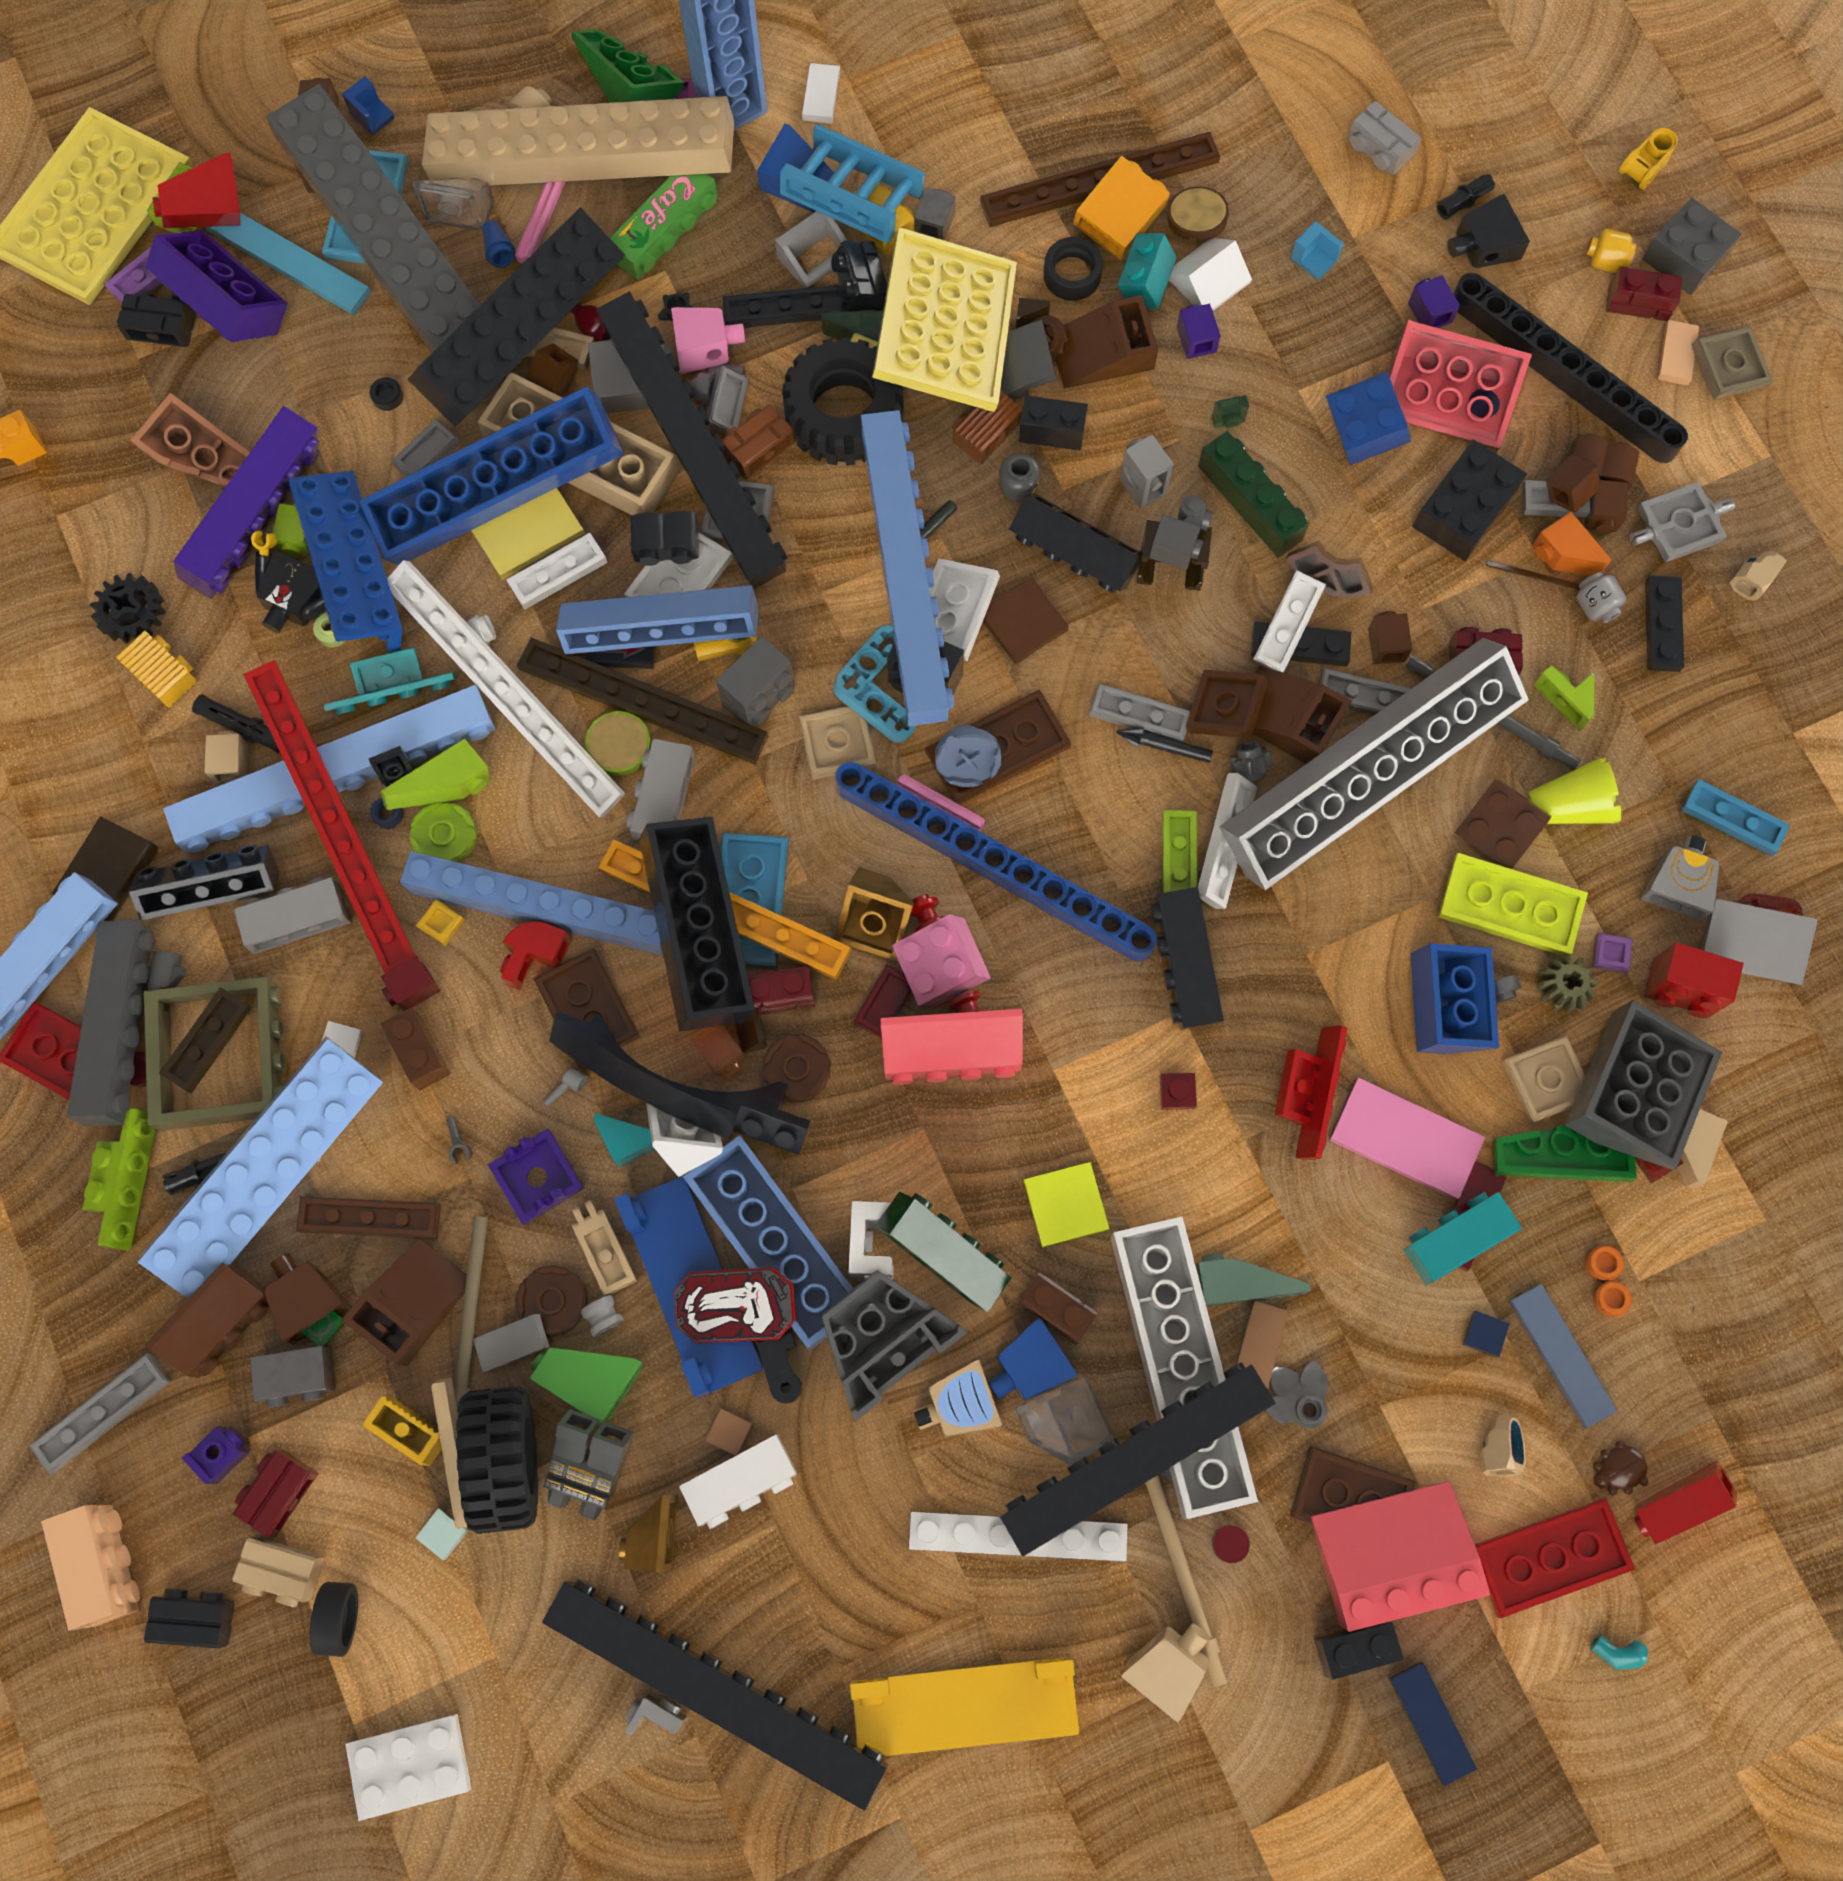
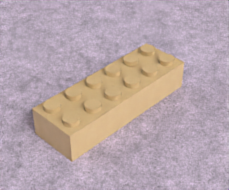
(630, 482)

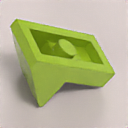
(1572, 702)

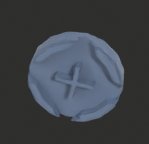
(967, 756)

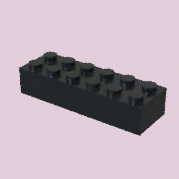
(696, 923)

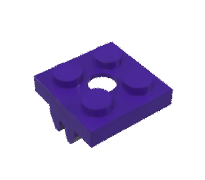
(516, 1163)

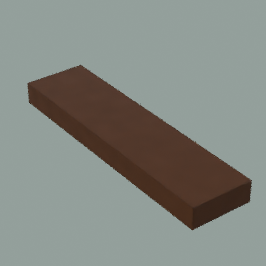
(368, 1217)

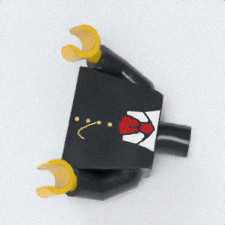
(285, 586)

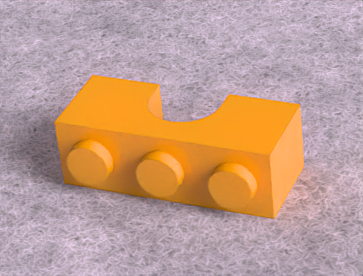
(19, 439)

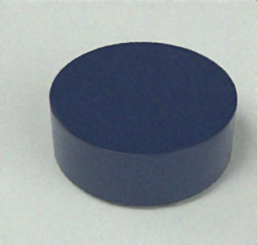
(1479, 407)

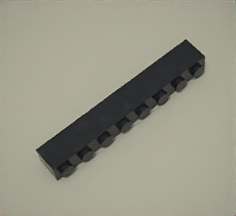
(1136, 1460)

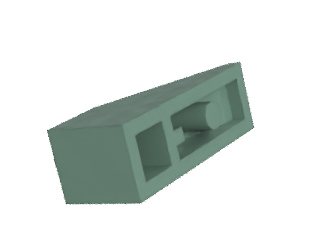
(1238, 1281)

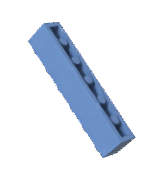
(658, 620)

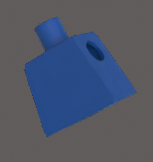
(1031, 1364)

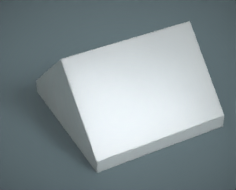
(1211, 273)
(680, 1142)

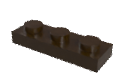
(205, 1040)

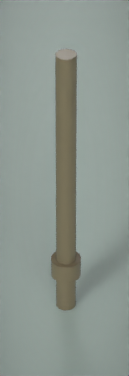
(469, 1307)

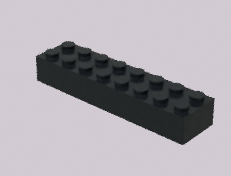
(516, 317)

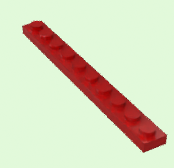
(329, 815)

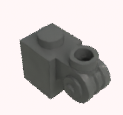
(1177, 538)

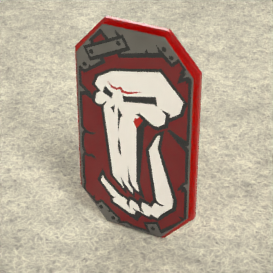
(734, 1305)

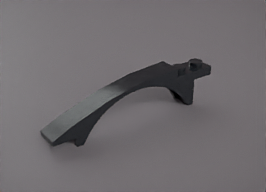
(747, 1112)

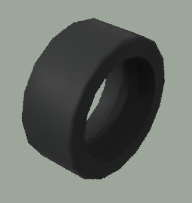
(1077, 248)
(333, 1619)

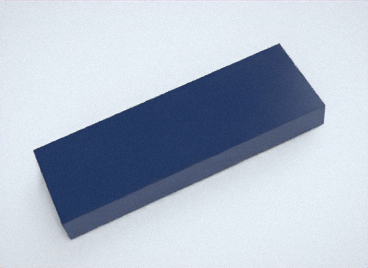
(1432, 1723)

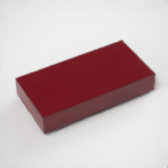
(883, 1001)

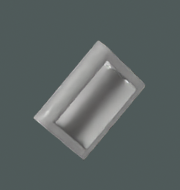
(802, 238)

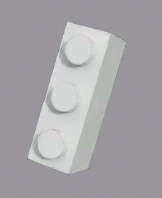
(739, 1482)

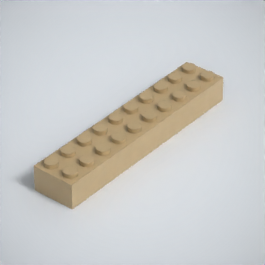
(581, 141)

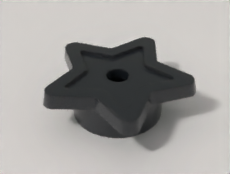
(673, 301)

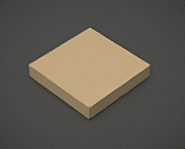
(834, 739)
(1545, 1078)

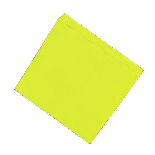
(1066, 1204)

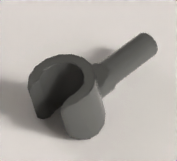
(456, 1141)

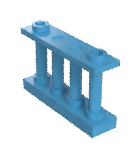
(841, 204)

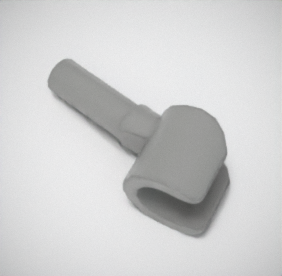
(572, 1078)

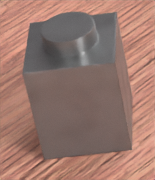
(935, 213)

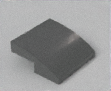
(1026, 360)

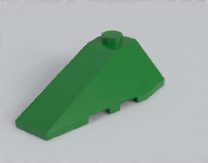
(623, 73)

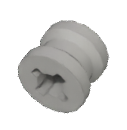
(602, 1316)

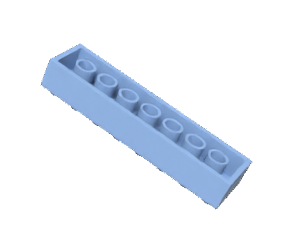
(261, 1168)

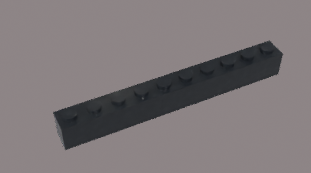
(691, 440)
(716, 1693)

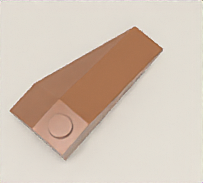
(189, 443)

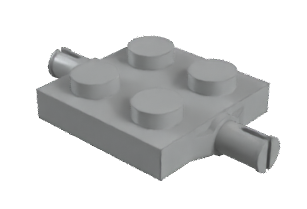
(1682, 522)

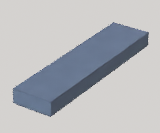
(1562, 1356)

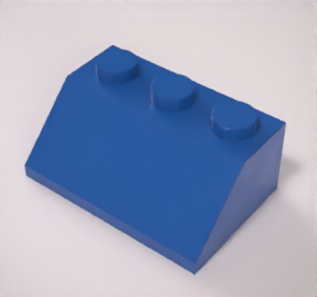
(1454, 999)

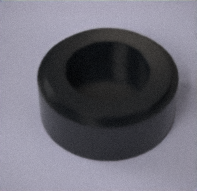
(386, 394)

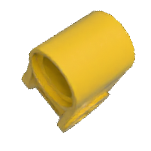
(1650, 157)

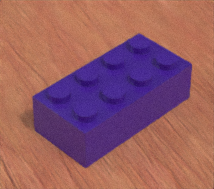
(216, 285)

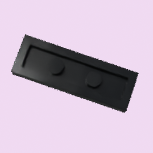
(1664, 623)
(1314, 646)

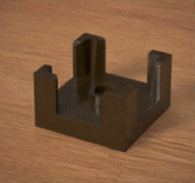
(1195, 570)

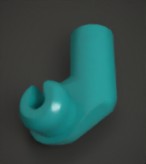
(1620, 1658)

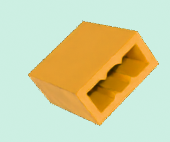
(1121, 207)

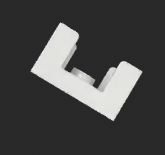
(864, 1217)

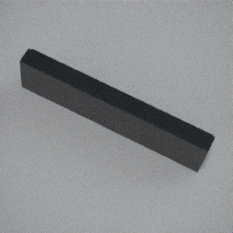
(782, 306)

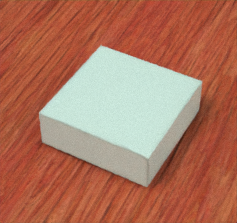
(441, 1534)

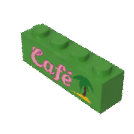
(663, 220)

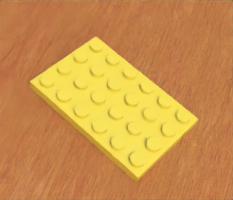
(87, 206)
(945, 320)

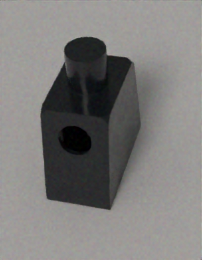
(1490, 235)

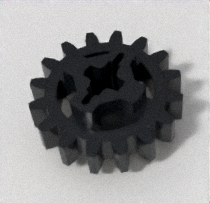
(127, 595)

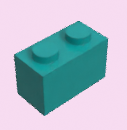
(1148, 269)

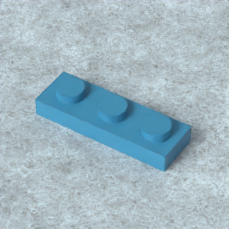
(1735, 817)

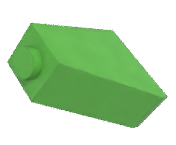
(586, 1379)

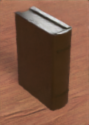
(111, 860)

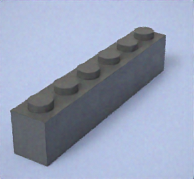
(110, 1024)

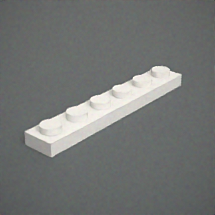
(990, 1536)

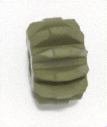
(1574, 973)

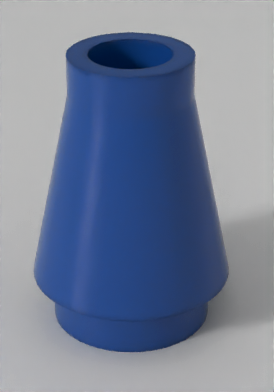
(498, 247)

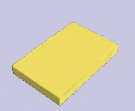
(528, 533)

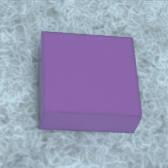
(1612, 953)

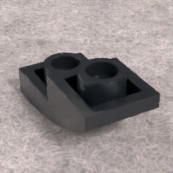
(391, 765)

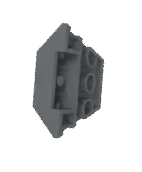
(881, 1336)

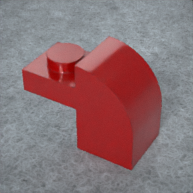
(532, 942)

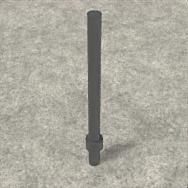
(1547, 747)

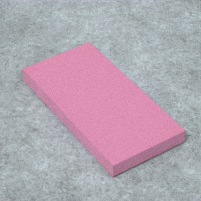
(1407, 1139)

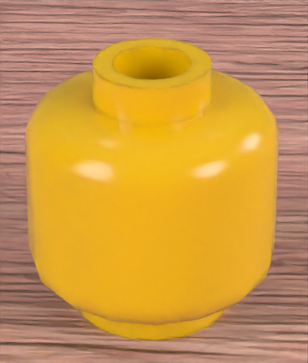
(1611, 250)

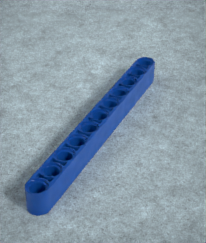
(1001, 875)

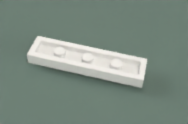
(1220, 861)

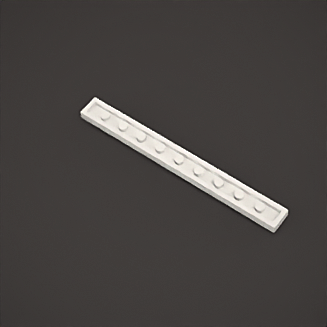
(504, 689)

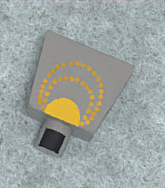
(1684, 880)

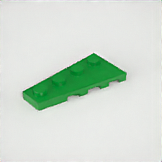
(1560, 1155)

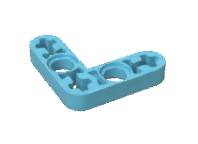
(865, 689)

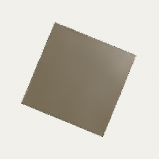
(1732, 362)

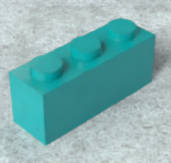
(1461, 1237)

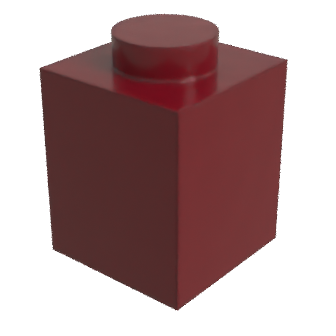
(409, 984)

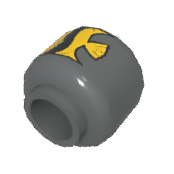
(1019, 476)

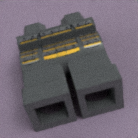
(586, 1463)

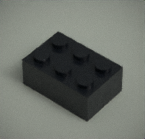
(1469, 500)

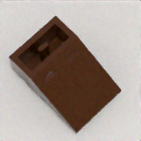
(1108, 344)
(1298, 714)
(407, 1302)

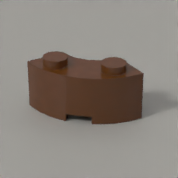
(1341, 576)

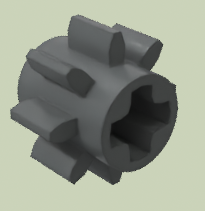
(1251, 760)

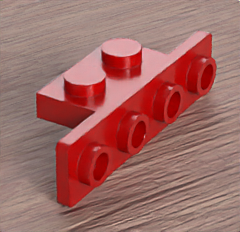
(1309, 1090)

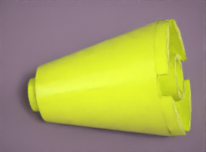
(1580, 796)

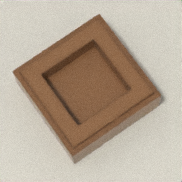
(728, 1432)

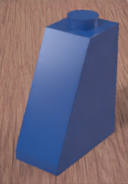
(792, 150)

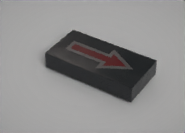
(625, 658)

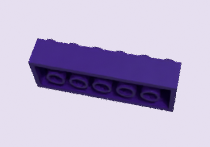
(247, 503)

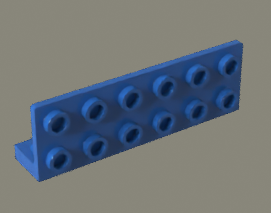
(346, 558)
(671, 1246)

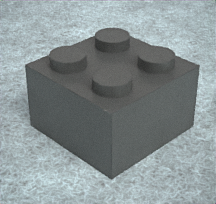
(1691, 245)
(756, 683)

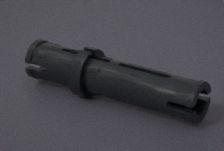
(209, 708)

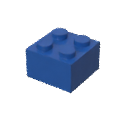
(1368, 418)

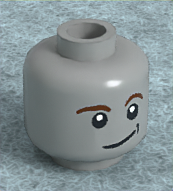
(1601, 597)

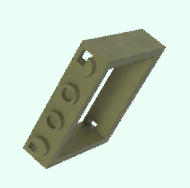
(159, 1051)

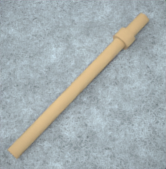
(1185, 1579)

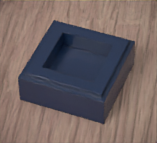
(1486, 1334)

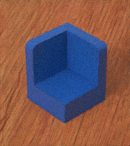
(366, 106)

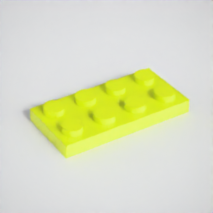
(1513, 905)

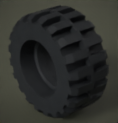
(825, 368)
(497, 1459)

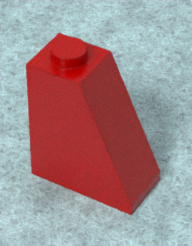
(200, 196)
(1686, 1503)

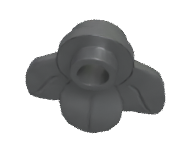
(1295, 1391)

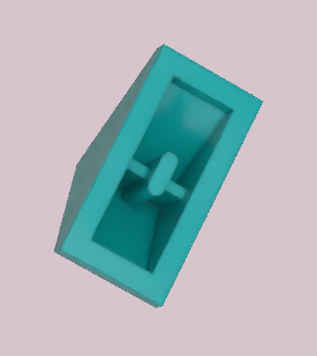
(623, 1140)

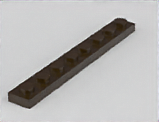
(643, 700)

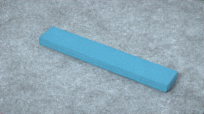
(295, 263)

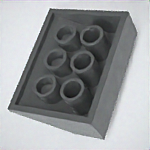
(1644, 1086)

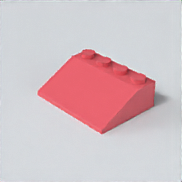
(1441, 370)
(952, 1045)
(1398, 1556)

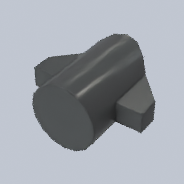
(165, 971)

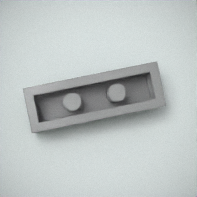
(663, 785)
(292, 915)

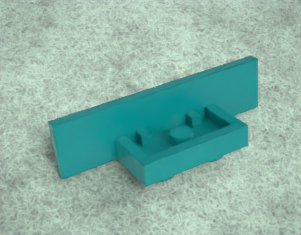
(386, 676)

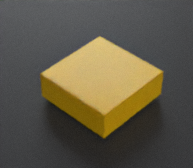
(440, 922)

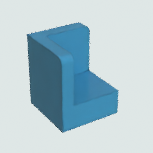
(1317, 250)

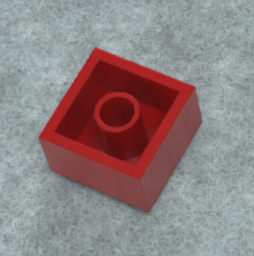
(1693, 980)

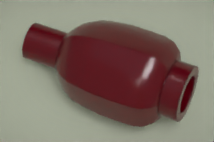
(589, 322)

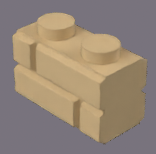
(278, 1570)

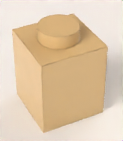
(226, 757)

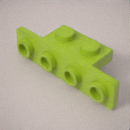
(119, 1180)

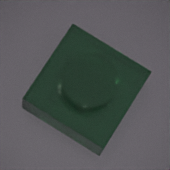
(1230, 411)

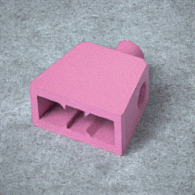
(703, 337)

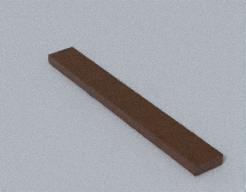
(1077, 184)

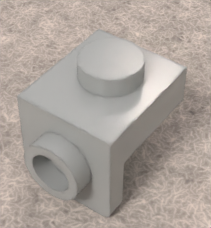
(661, 1712)

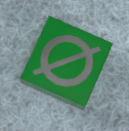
(324, 1331)

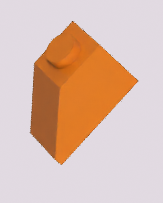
(1570, 548)

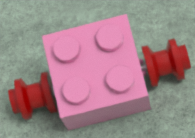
(941, 959)

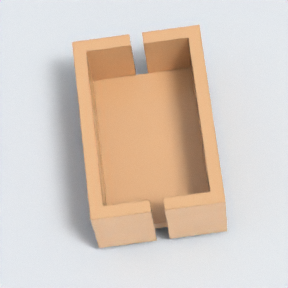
(91, 1566)

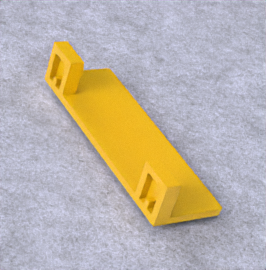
(966, 1707)

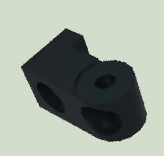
(781, 1379)

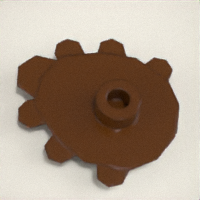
(1621, 1469)

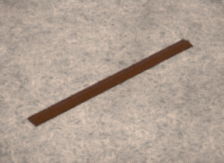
(1532, 574)

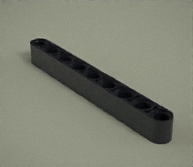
(1582, 371)

